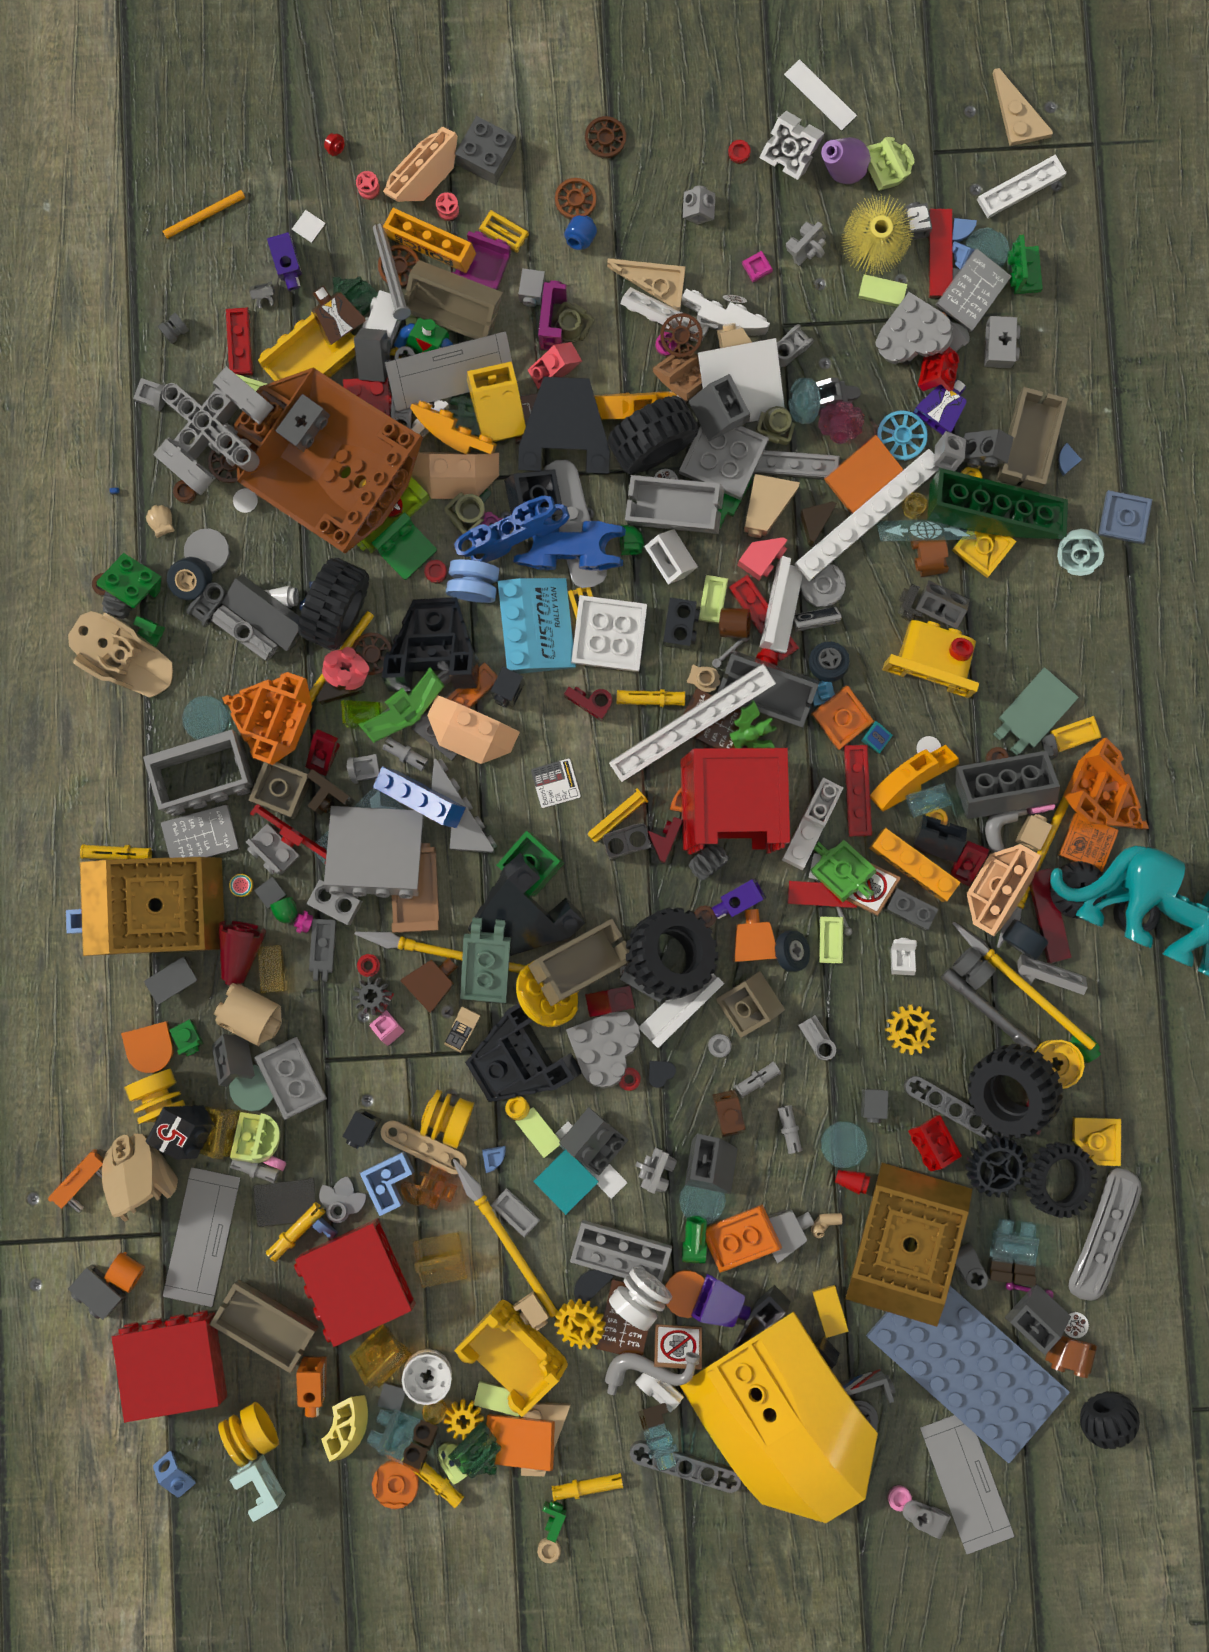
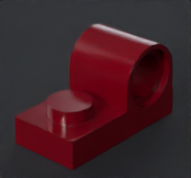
(578, 697)

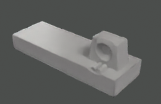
(1031, 969)

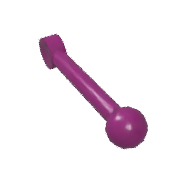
(1010, 1286)

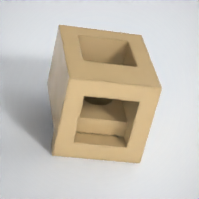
(532, 1311)

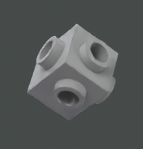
(699, 205)

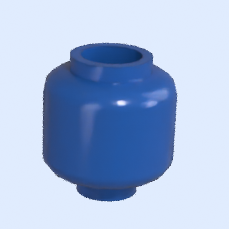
(580, 232)

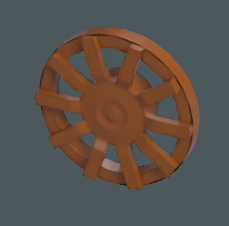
(575, 198)
(400, 263)

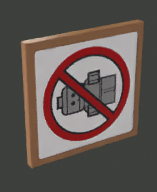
(883, 885)
(674, 1342)

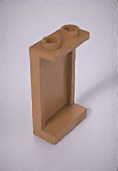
(421, 911)

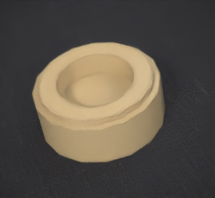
(548, 1550)

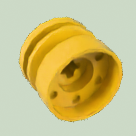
(1070, 1058)
(153, 1095)
(446, 1118)
(248, 1434)

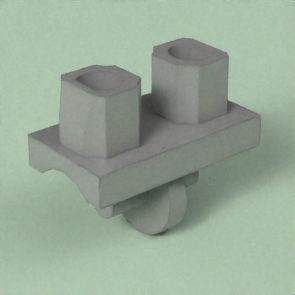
(809, 245)
(652, 1170)

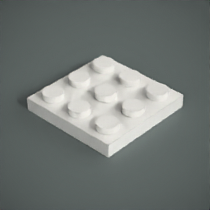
(609, 633)

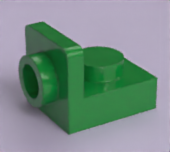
(149, 630)
(186, 1038)
(554, 1524)

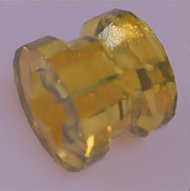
(915, 500)
(432, 1415)

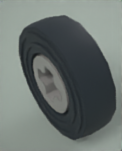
(784, 947)

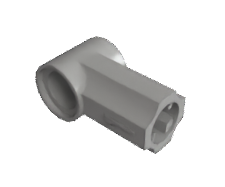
(816, 1036)

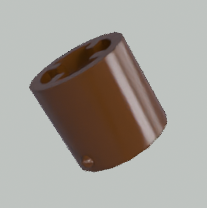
(735, 623)

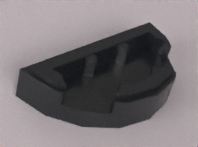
(590, 1283)

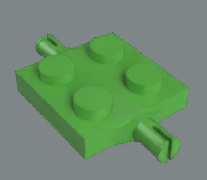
(843, 870)

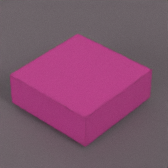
(757, 266)

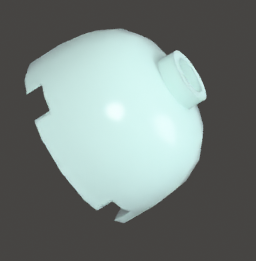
(1080, 552)

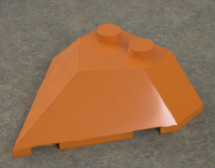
(271, 715)
(1103, 790)

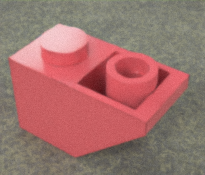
(555, 363)
(760, 556)

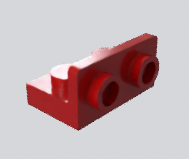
(939, 370)
(935, 1143)

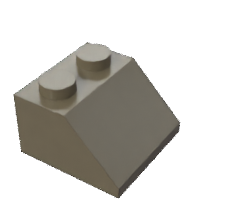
(750, 1004)

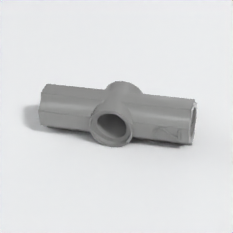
(234, 624)

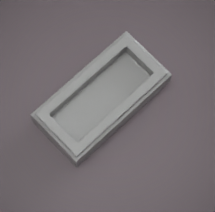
(515, 1212)

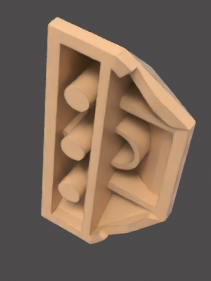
(423, 167)
(450, 473)
(470, 731)
(1001, 886)

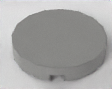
(208, 546)
(824, 588)

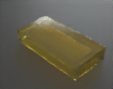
(271, 969)

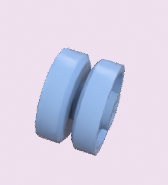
(472, 581)

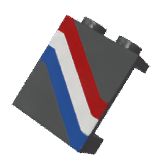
(870, 1381)

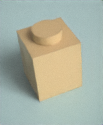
(1034, 832)

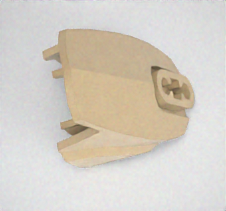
(126, 658)
(135, 1175)

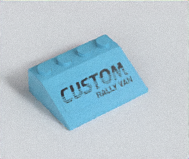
(536, 624)

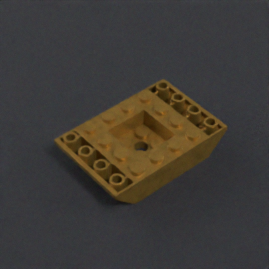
(118, 913)
(902, 1280)

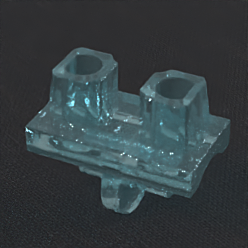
(928, 800)

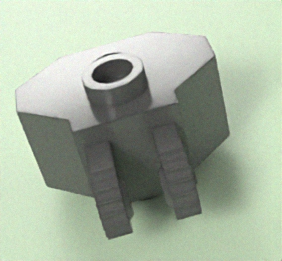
(834, 390)

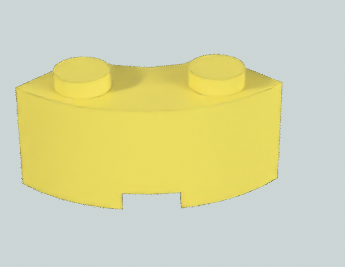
(347, 1428)

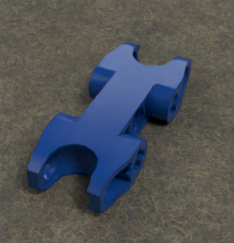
(527, 520)
(585, 545)

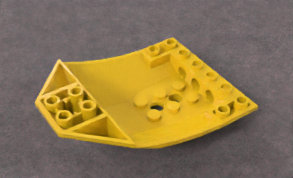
(818, 1447)

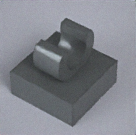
(262, 291)

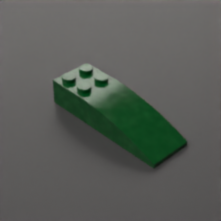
(995, 507)

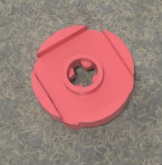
(348, 659)

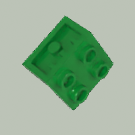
(1026, 267)
(404, 546)
(130, 581)

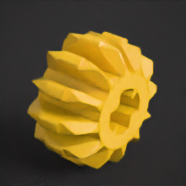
(455, 1414)

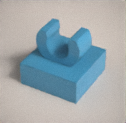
(823, 693)

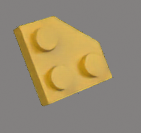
(984, 551)
(1099, 1139)

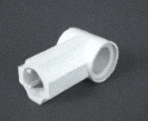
(660, 1391)

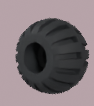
(1076, 875)
(1109, 1420)

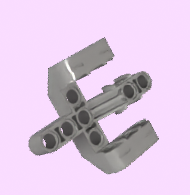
(181, 455)

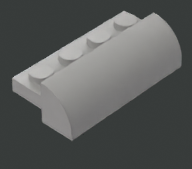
(618, 1251)

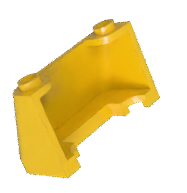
(514, 1356)

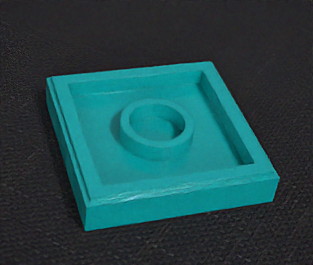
(565, 1181)

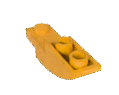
(625, 404)
(443, 425)
(911, 774)

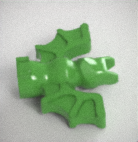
(748, 733)

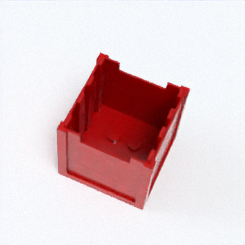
(735, 797)

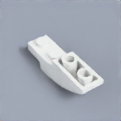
(716, 316)
(812, 824)

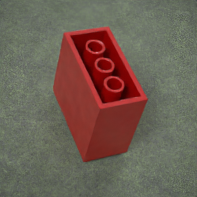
(354, 1282)
(169, 1366)

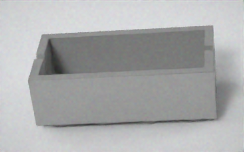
(674, 504)

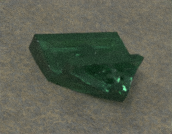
(356, 291)
(476, 1452)

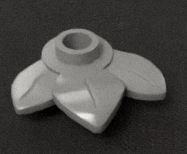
(342, 1196)

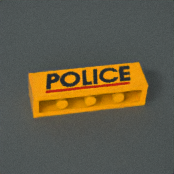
(429, 240)
(914, 865)

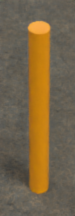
(203, 214)

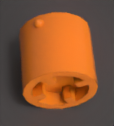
(124, 1272)

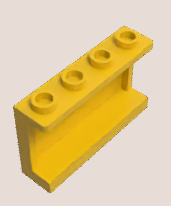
(306, 349)

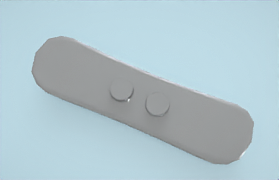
(573, 498)
(1106, 1235)

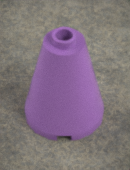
(846, 159)

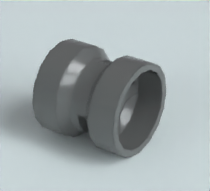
(168, 330)

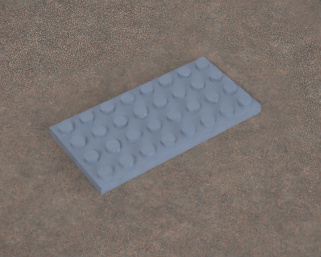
(973, 1372)

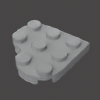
(913, 331)
(603, 1047)

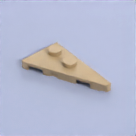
(1019, 117)
(659, 280)

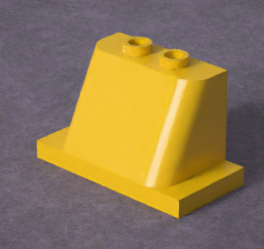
(928, 657)

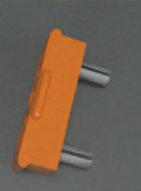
(75, 1180)

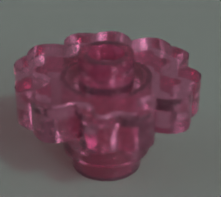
(841, 421)

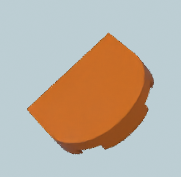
(149, 1047)

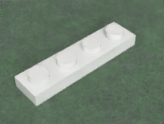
(1021, 186)
(657, 311)

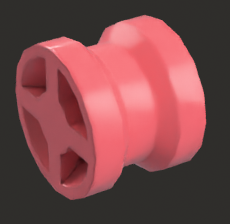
(370, 180)
(446, 201)

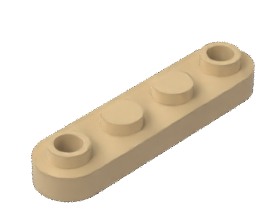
(422, 1147)

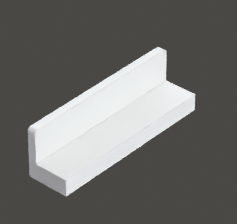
(781, 606)
(675, 1012)

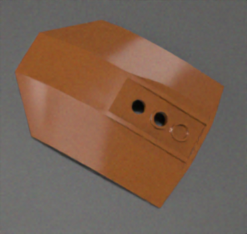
(310, 482)

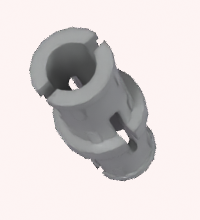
(405, 754)
(757, 1079)
(790, 1129)
(256, 1170)

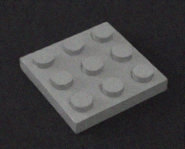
(725, 459)

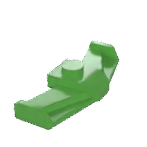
(404, 708)

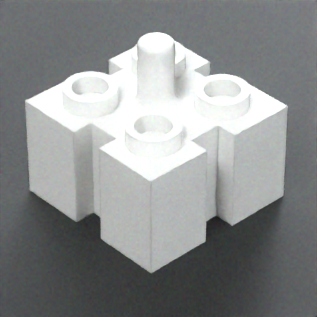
(791, 145)

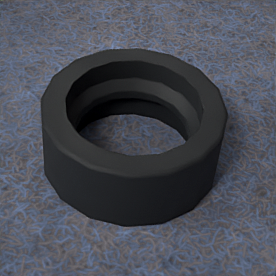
(1120, 920)

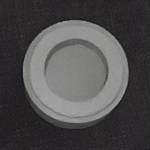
(719, 1045)

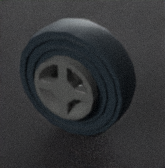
(829, 653)

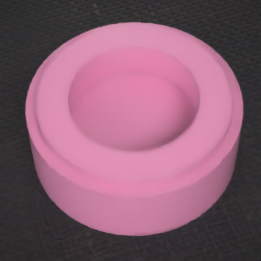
(276, 1163)
(898, 1497)

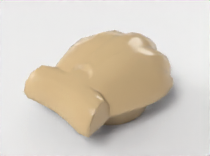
(160, 520)
(704, 678)

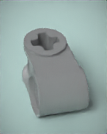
(793, 343)
(926, 1518)

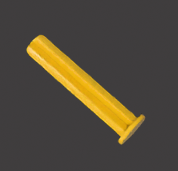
(617, 816)

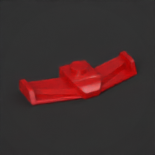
(289, 834)

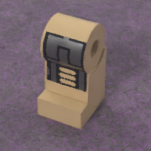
(462, 1029)

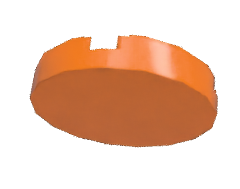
(685, 1289)
(395, 1485)

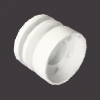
(640, 1298)
(430, 1390)

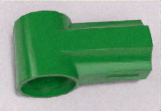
(694, 1246)

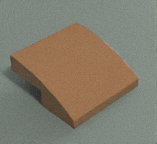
(680, 374)

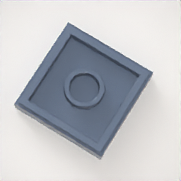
(1125, 517)

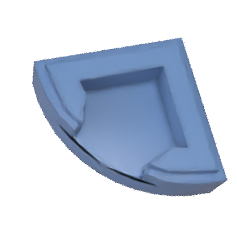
(962, 229)
(961, 253)
(1067, 459)
(493, 1157)
(322, 1226)

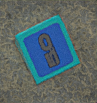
(877, 737)

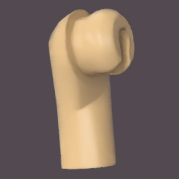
(823, 1222)

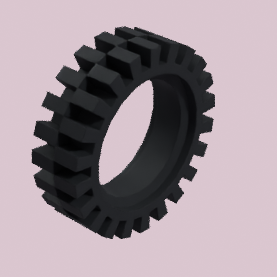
(1082, 1187)

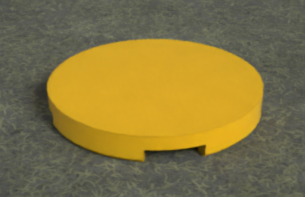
(536, 1004)

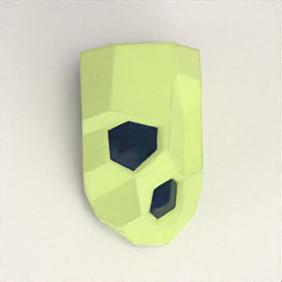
(450, 1469)

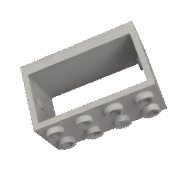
(191, 751)

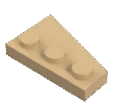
(547, 1411)

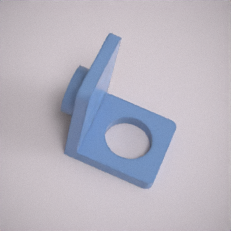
(173, 1478)

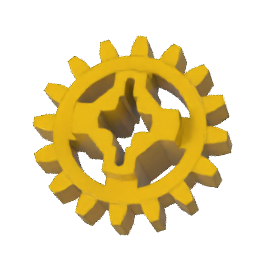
(915, 1040)
(580, 1324)

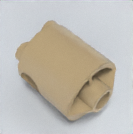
(249, 1015)

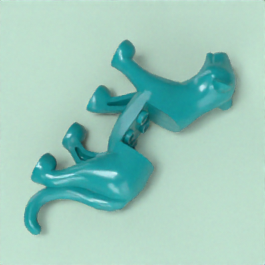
(1145, 880)

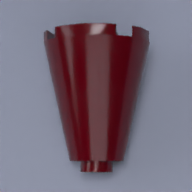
(238, 949)

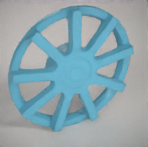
(903, 434)

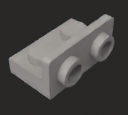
(272, 850)

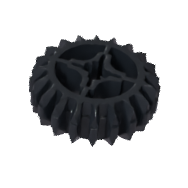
(988, 1182)

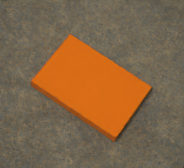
(863, 474)
(741, 1238)
(523, 1441)

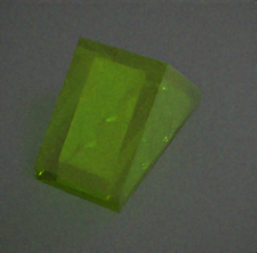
(358, 712)

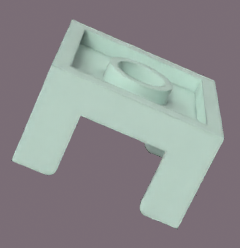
(266, 1484)

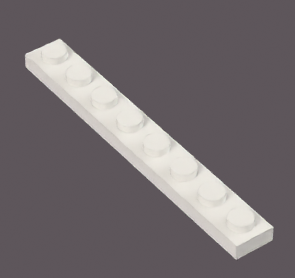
(867, 515)
(692, 722)

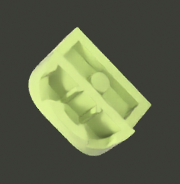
(889, 163)
(255, 1138)

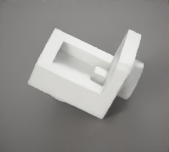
(903, 956)

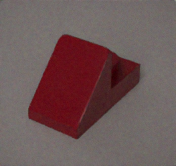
(322, 752)
(663, 844)
(969, 863)
(609, 1001)

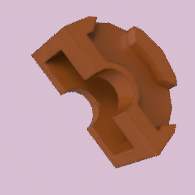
(931, 557)
(1072, 1355)

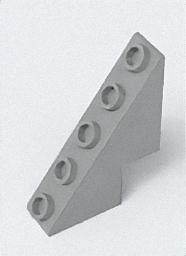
(469, 833)

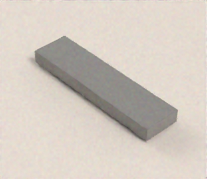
(796, 464)

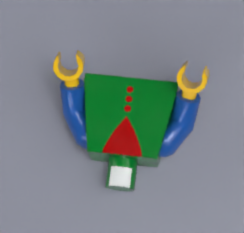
(421, 337)

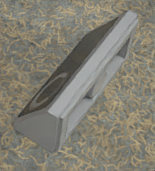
(816, 618)

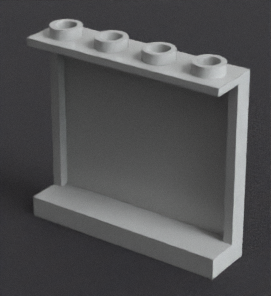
(373, 852)

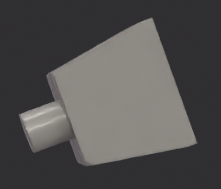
(789, 1231)

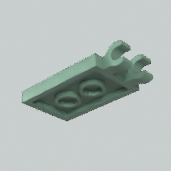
(1035, 710)
(485, 963)

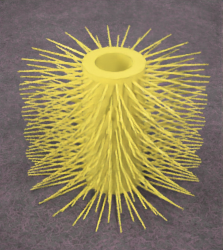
(877, 235)

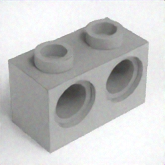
(332, 906)

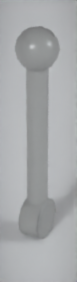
(717, 662)
(847, 930)

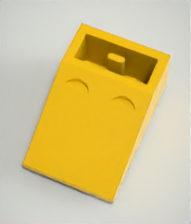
(496, 401)

